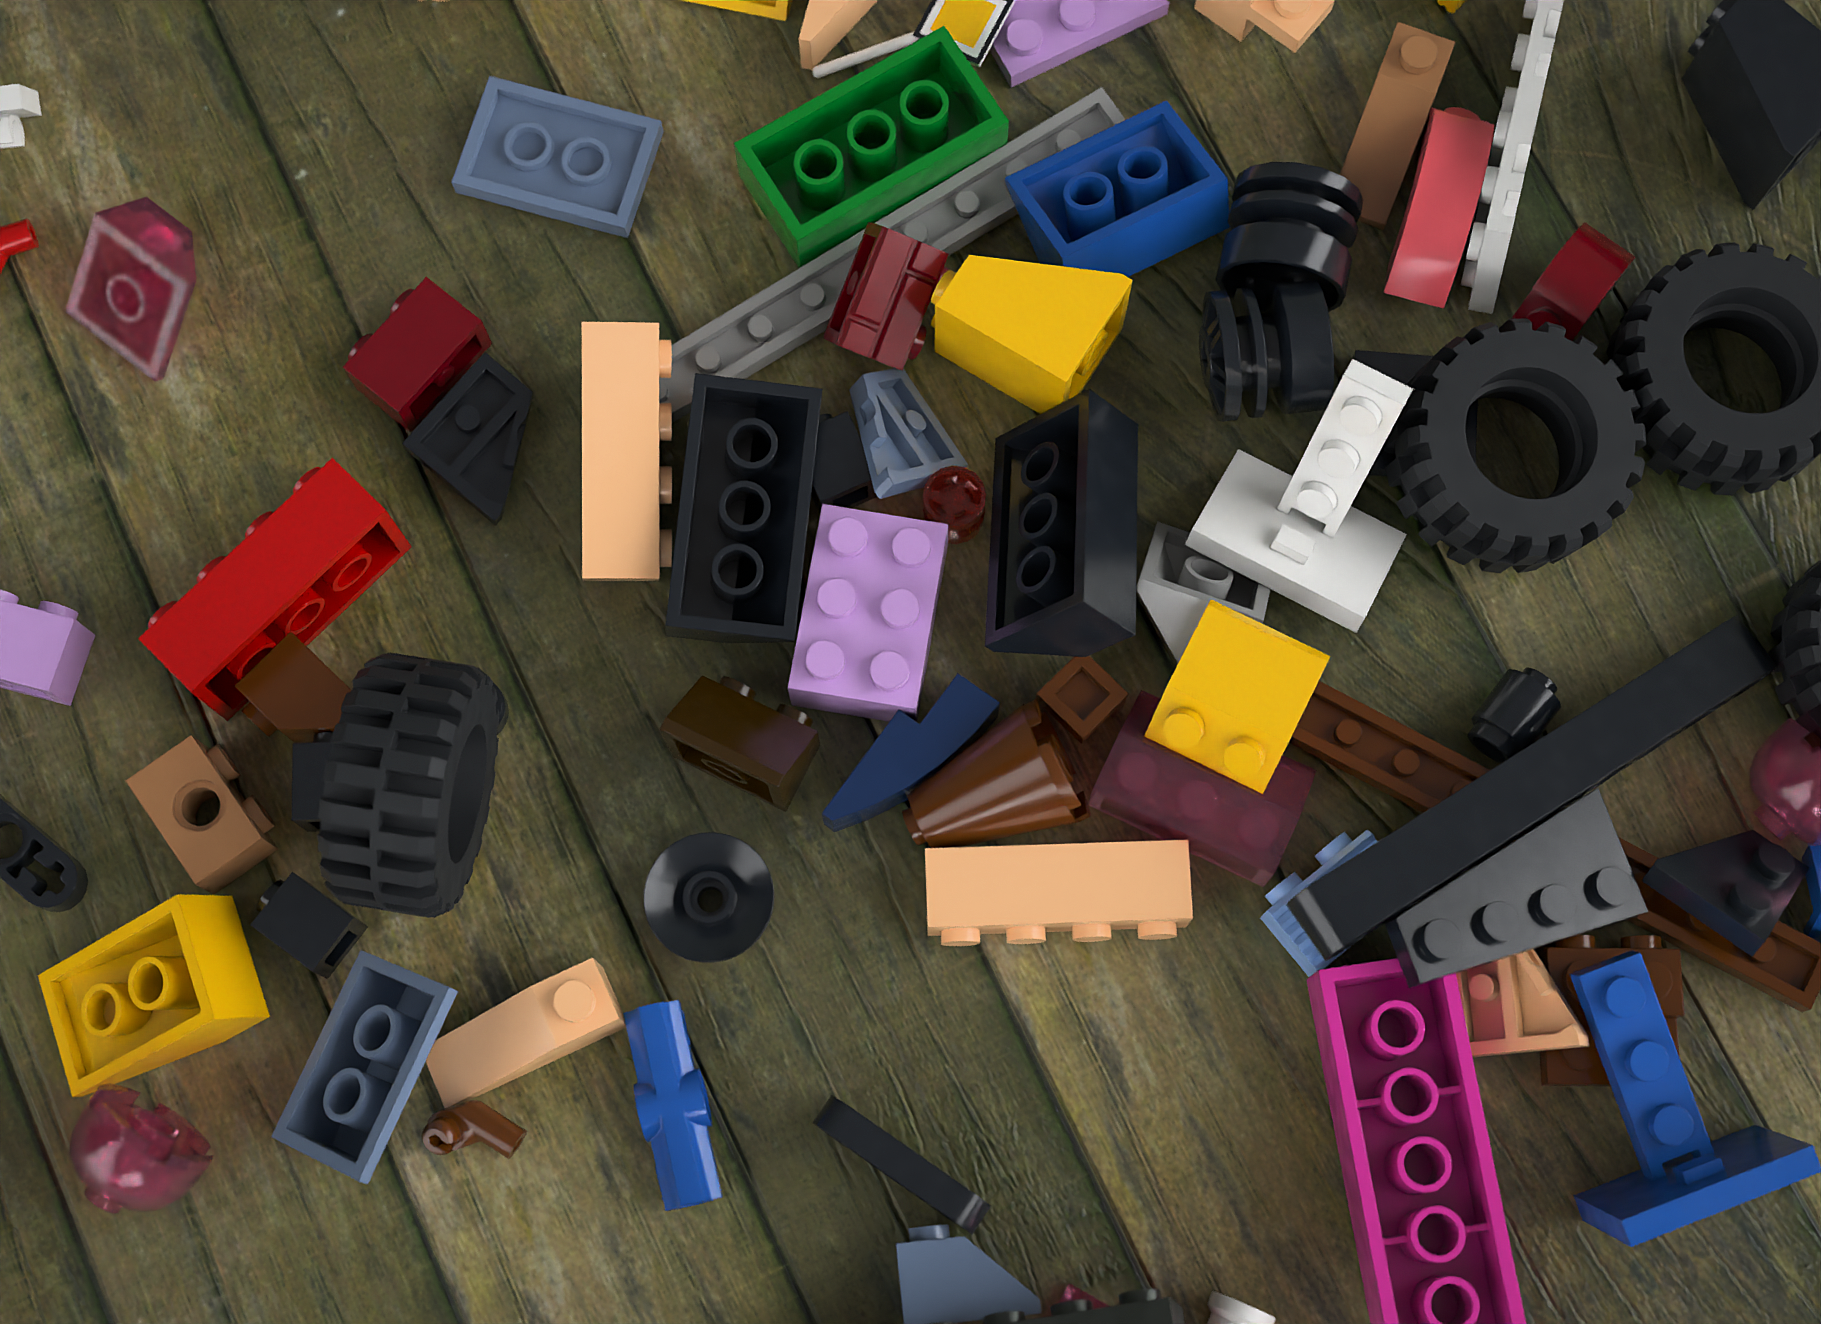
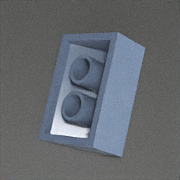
(364, 1066)

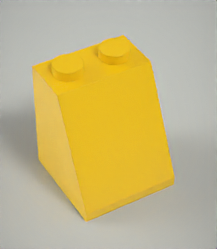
(1029, 325)

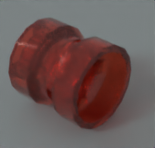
(957, 492)

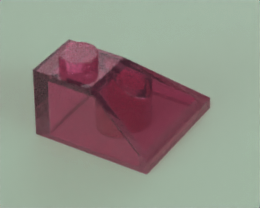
(135, 283)

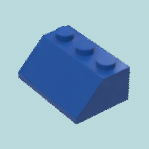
(1123, 196)

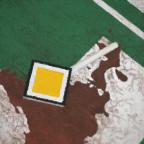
(969, 22)

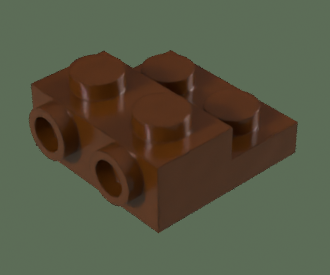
(1583, 1064)

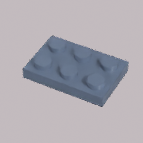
(558, 156)

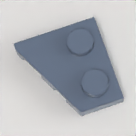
(899, 433)

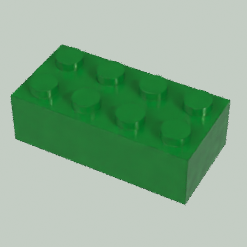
(870, 145)

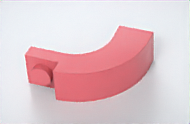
(1440, 206)

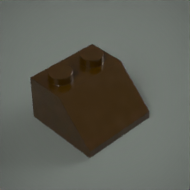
(742, 740)

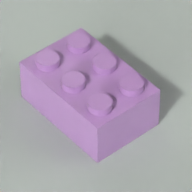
(868, 614)

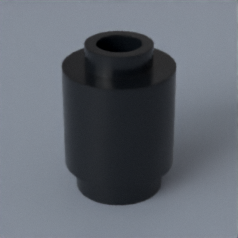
(1514, 714)

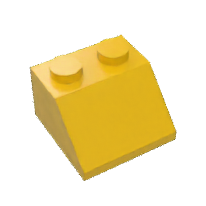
(1236, 696)

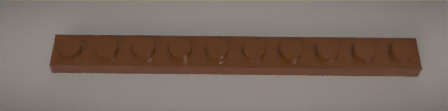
(1426, 773)

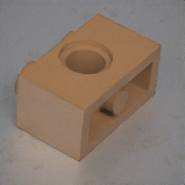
(173, 792)

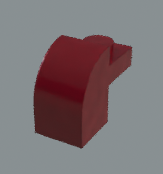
(1575, 282)

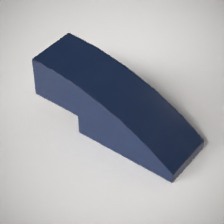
(911, 753)

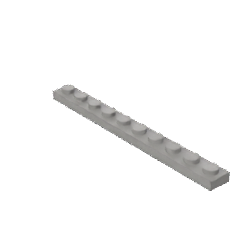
(943, 217)

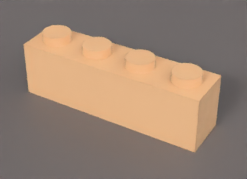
(622, 451)
(1058, 890)

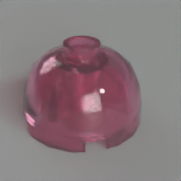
(1788, 784)
(135, 1154)

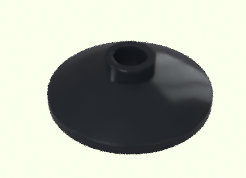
(700, 865)

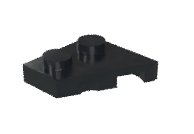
(476, 436)
(1731, 885)

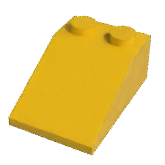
(153, 992)

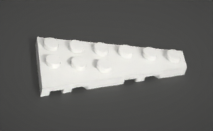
(1510, 156)

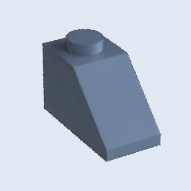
(954, 1280)

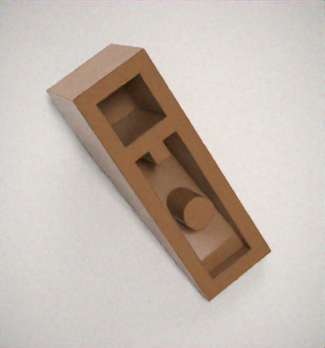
(1395, 118)

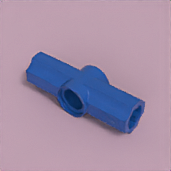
(672, 1105)

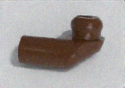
(468, 1124)

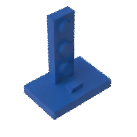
(1680, 1170)

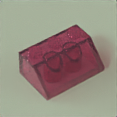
(1193, 803)

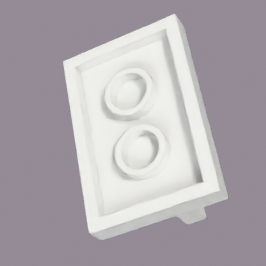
(1301, 528)

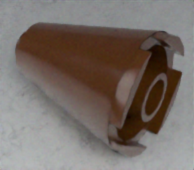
(999, 786)

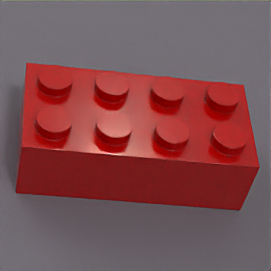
(285, 577)

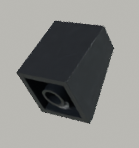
(1758, 90)

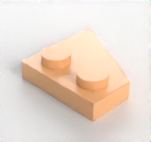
(1516, 1008)

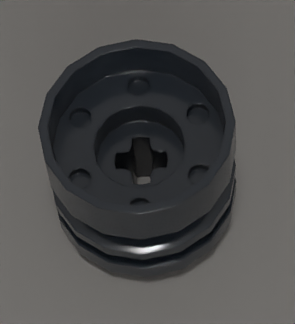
(1290, 228)
(1278, 350)

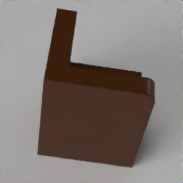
(1082, 697)

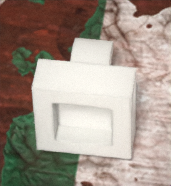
(16, 103)

